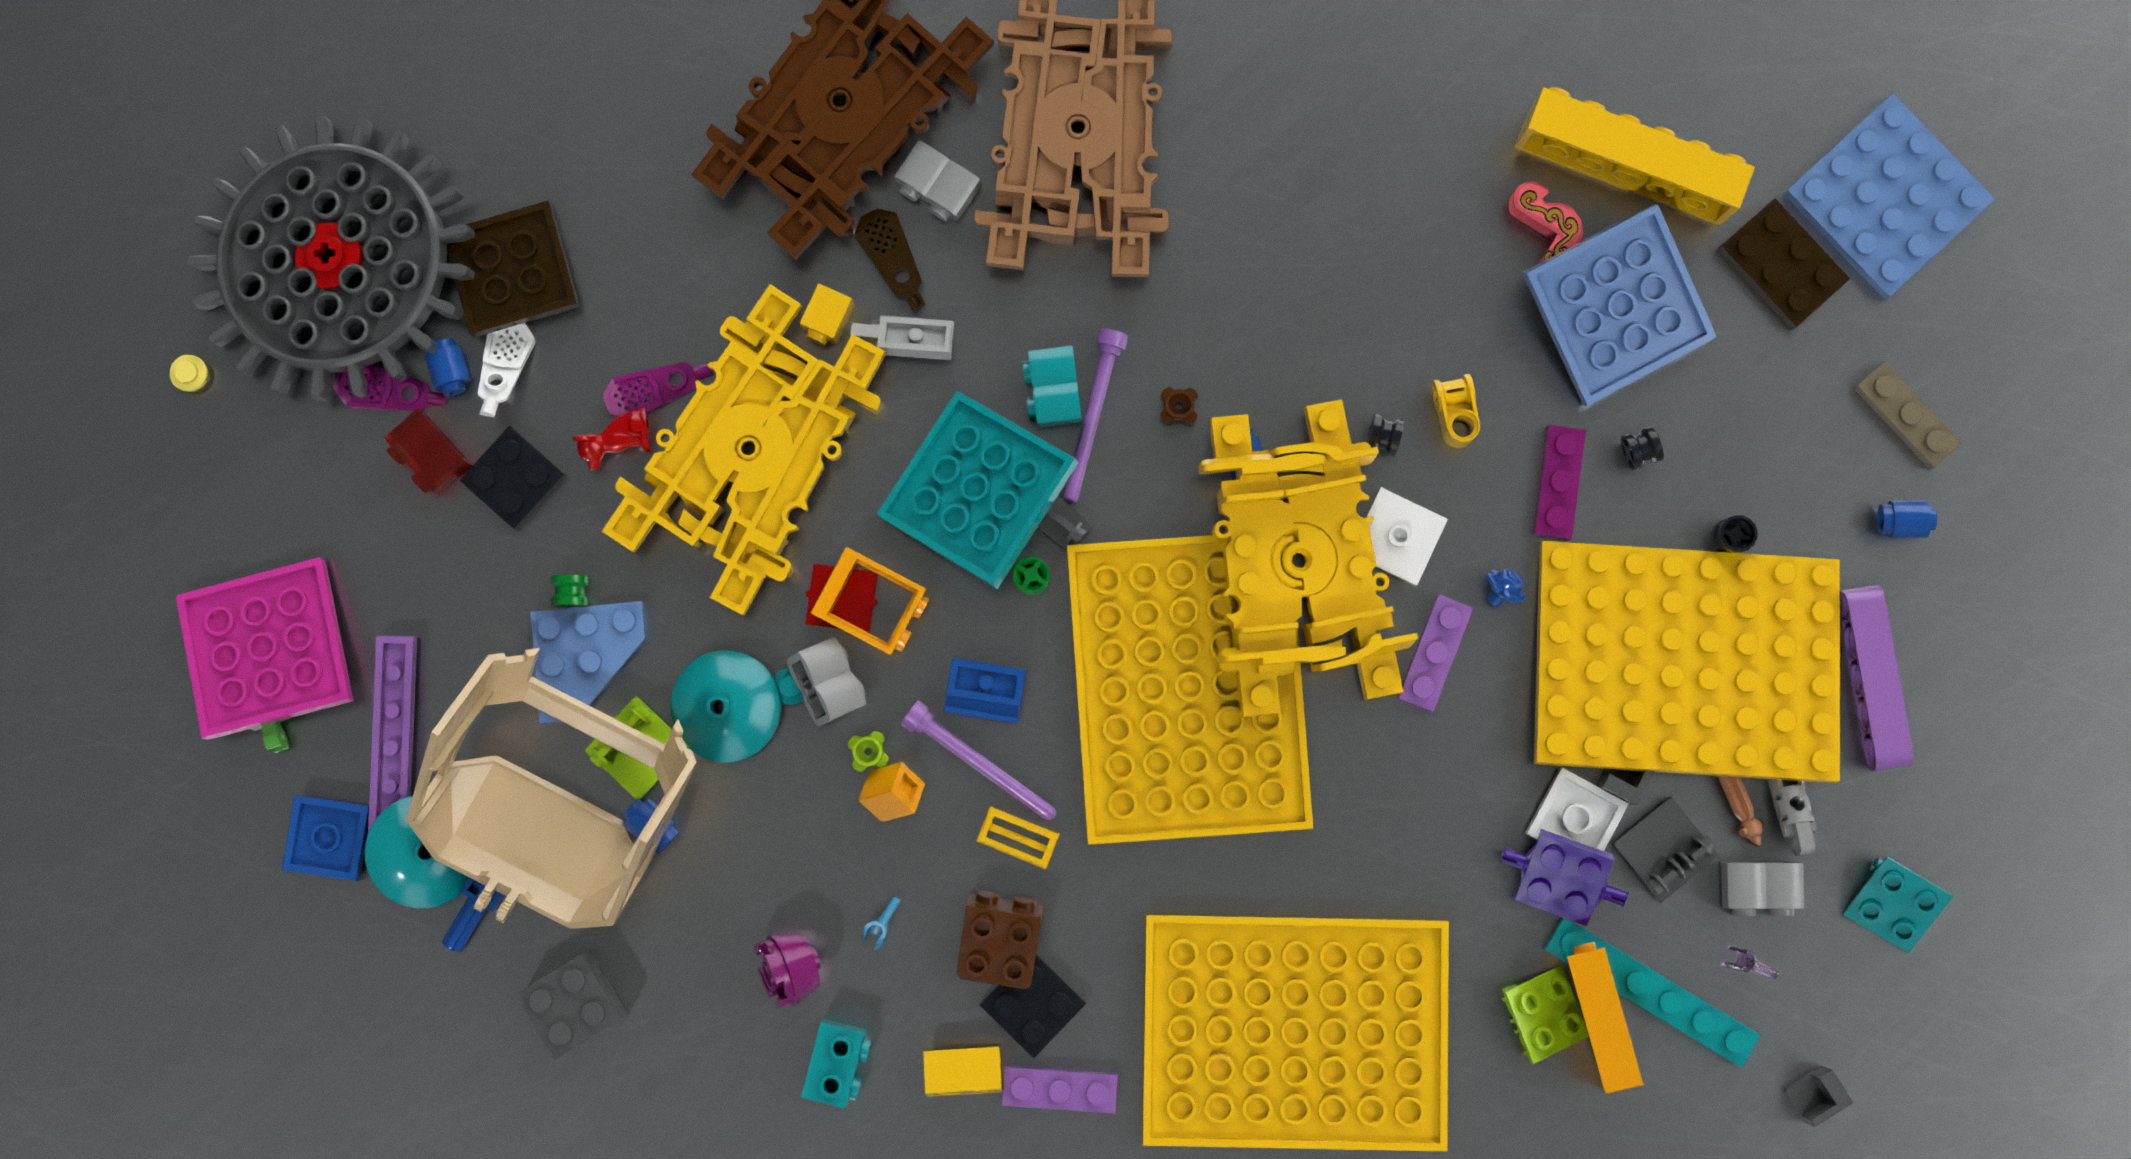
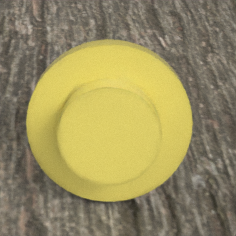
(188, 373)

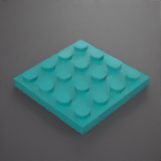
(977, 489)

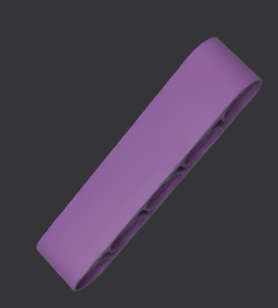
(1875, 678)

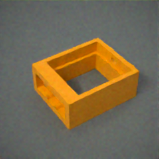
(837, 583)

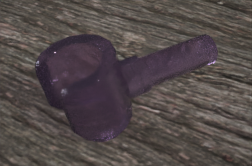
(1747, 962)

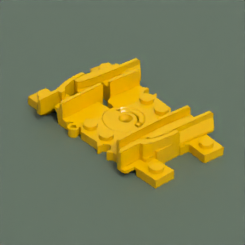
(788, 439)
(1338, 553)

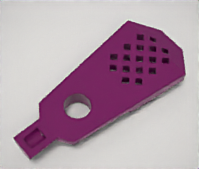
(658, 385)
(390, 392)

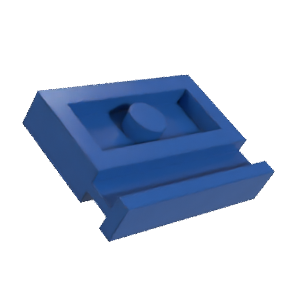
(984, 690)

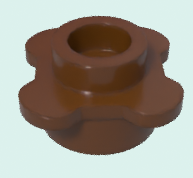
(1171, 398)

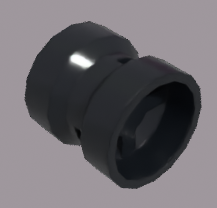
(1740, 531)

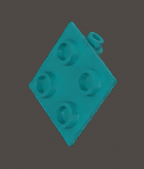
(1897, 904)

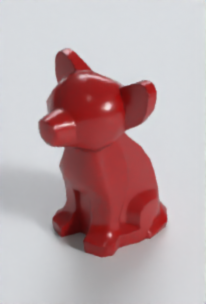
(622, 433)

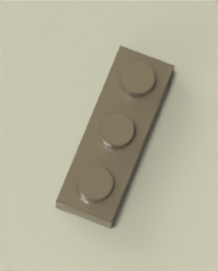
(1907, 415)

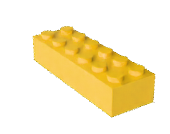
(1634, 156)

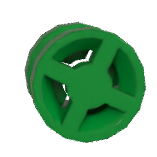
(1033, 570)
(569, 590)

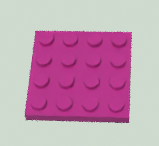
(264, 648)

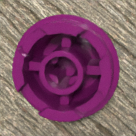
(788, 968)

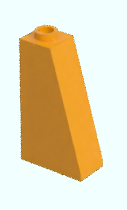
(1604, 1018)

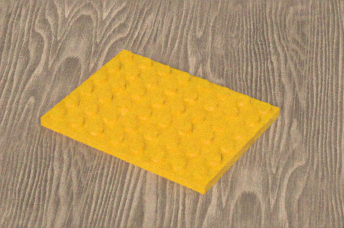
(1688, 662)
(1158, 713)
(1296, 1033)

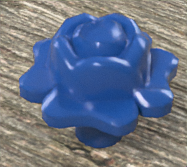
(1505, 586)

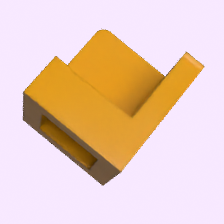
(891, 792)

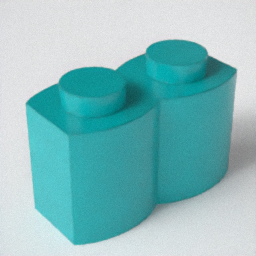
(1053, 386)

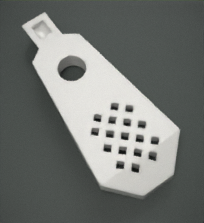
(503, 361)

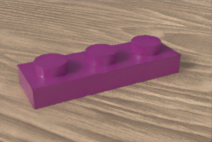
(1559, 482)

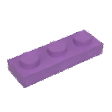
(1435, 653)
(1059, 1089)

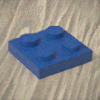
(326, 838)

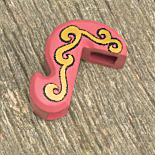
(1551, 219)

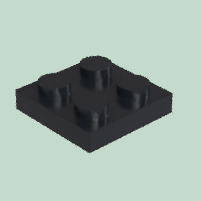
(513, 478)
(1034, 1013)

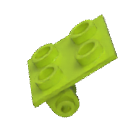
(627, 771)
(1545, 1014)

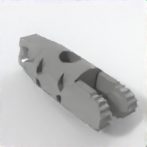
(1796, 823)

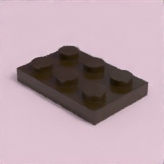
(1783, 263)

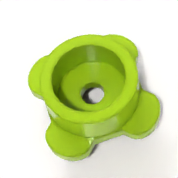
(875, 743)

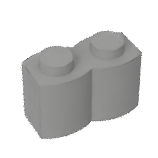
(937, 181)
(826, 681)
(1762, 886)

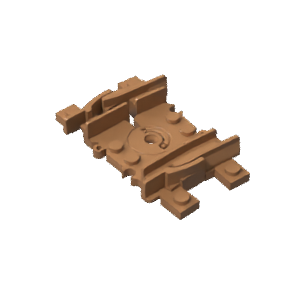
(1090, 75)

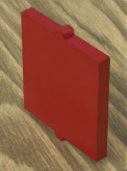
(854, 602)

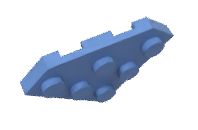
(585, 647)

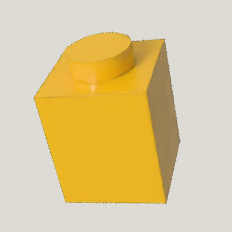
(826, 315)

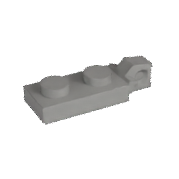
(908, 336)

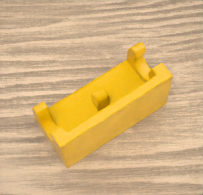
(962, 1071)

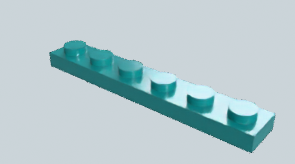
(1661, 996)

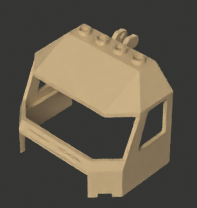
(526, 832)

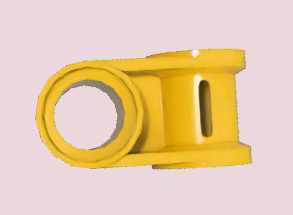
(1456, 402)

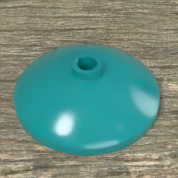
(749, 702)
(399, 871)

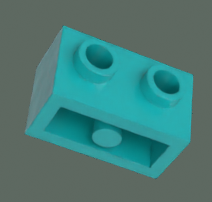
(835, 1064)

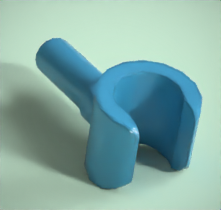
(879, 927)

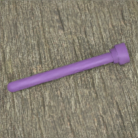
(1110, 346)
(921, 721)

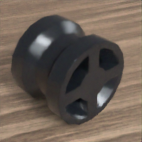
(1385, 434)
(1642, 448)

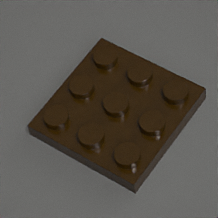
(516, 269)

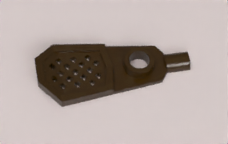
(894, 258)

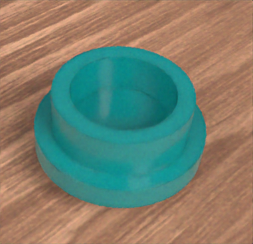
(788, 689)

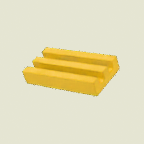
(988, 825)

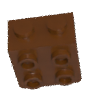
(999, 940)

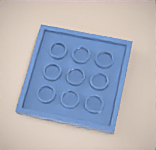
(1889, 196)
(1619, 304)

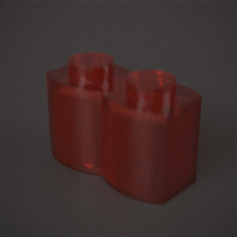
(427, 452)

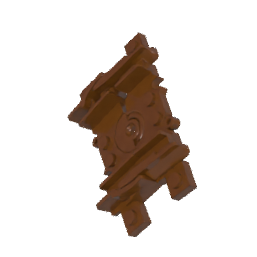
(835, 141)

